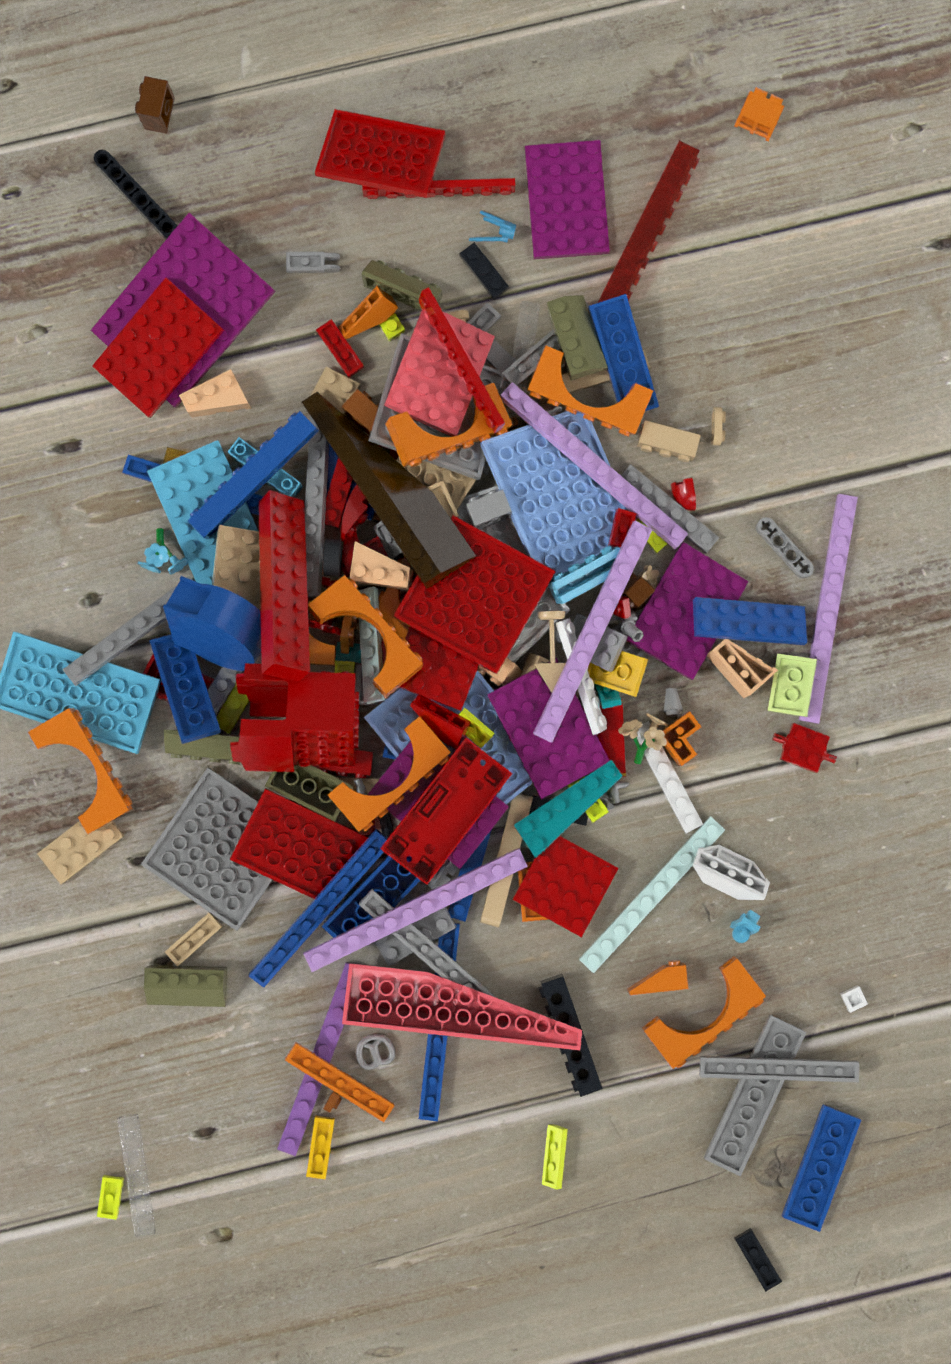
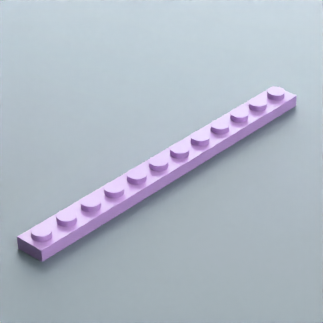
(593, 465)
(830, 599)
(592, 631)
(414, 910)

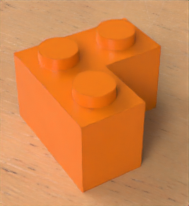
(676, 737)

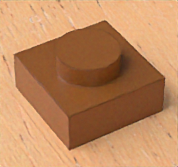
(332, 1102)

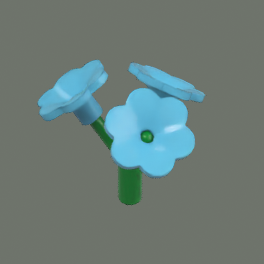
(159, 554)

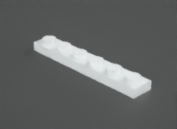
(586, 687)
(670, 784)

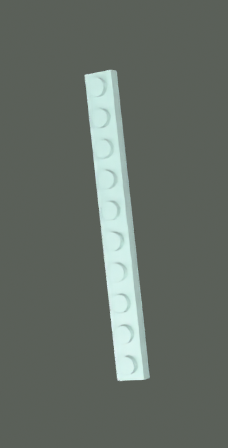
(650, 895)

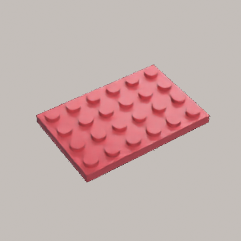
(429, 380)

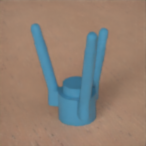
(507, 229)

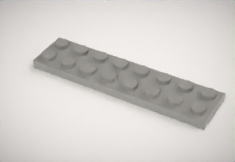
(752, 1099)

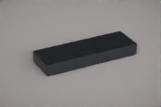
(758, 1259)

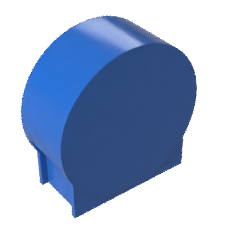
(214, 624)

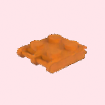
(760, 114)

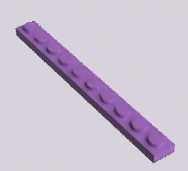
(310, 1087)

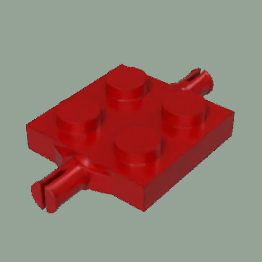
(804, 748)

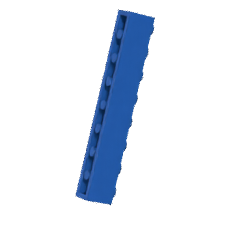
(253, 475)

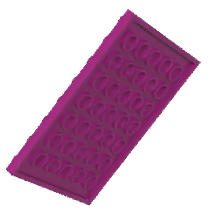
(208, 276)

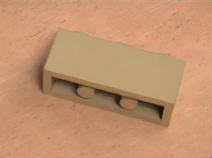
(668, 441)

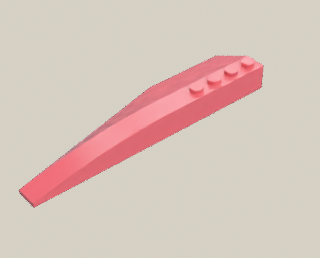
(442, 1007)

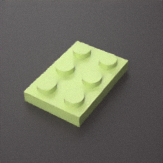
(792, 685)

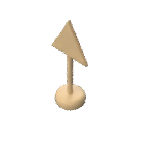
(551, 671)

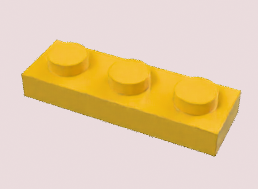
(320, 1147)

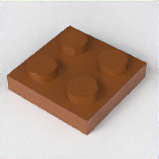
(347, 633)

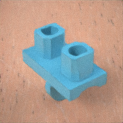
(745, 926)

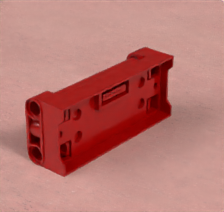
(446, 811)

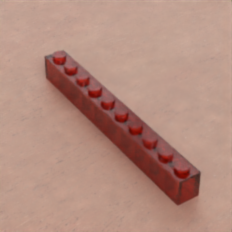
(652, 222)

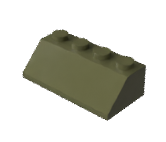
(397, 283)
(576, 336)
(214, 747)
(309, 788)
(185, 985)

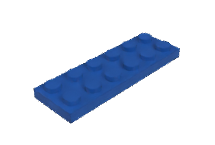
(621, 347)
(749, 621)
(185, 690)
(821, 1168)

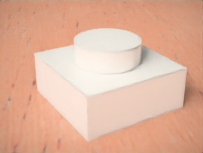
(853, 999)

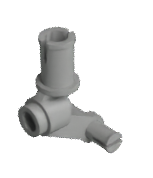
(628, 626)

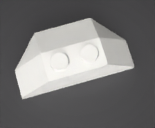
(730, 873)

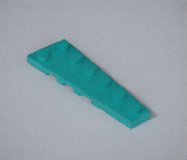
(555, 816)

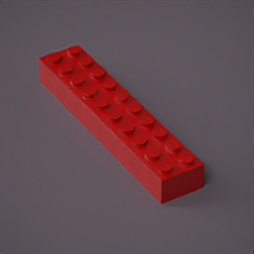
(283, 587)

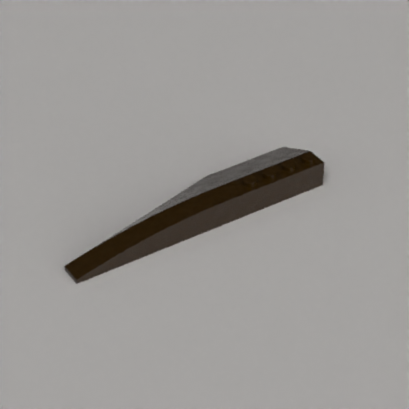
(397, 497)

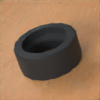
(332, 557)

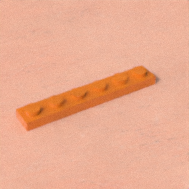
(339, 1082)

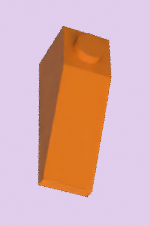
(370, 312)
(665, 978)

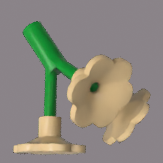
(653, 737)

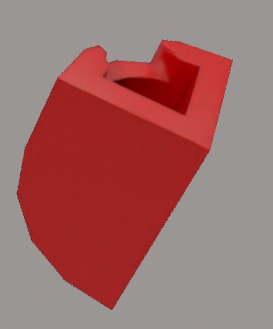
(685, 494)

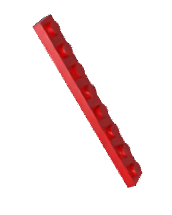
(449, 188)
(464, 366)

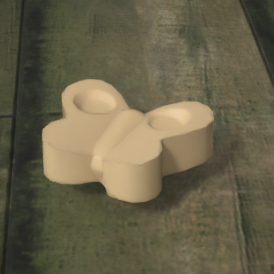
(649, 575)

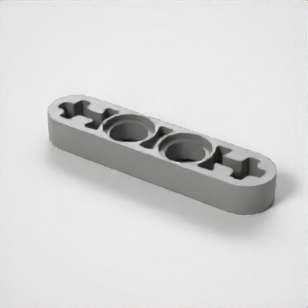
(787, 545)

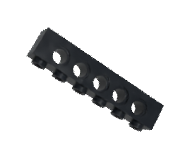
(590, 1082)

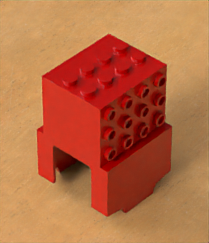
(318, 724)

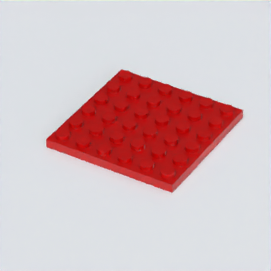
(480, 604)

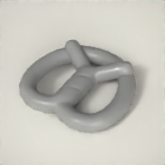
(374, 1051)

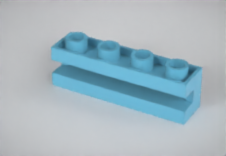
(281, 481)
(583, 576)

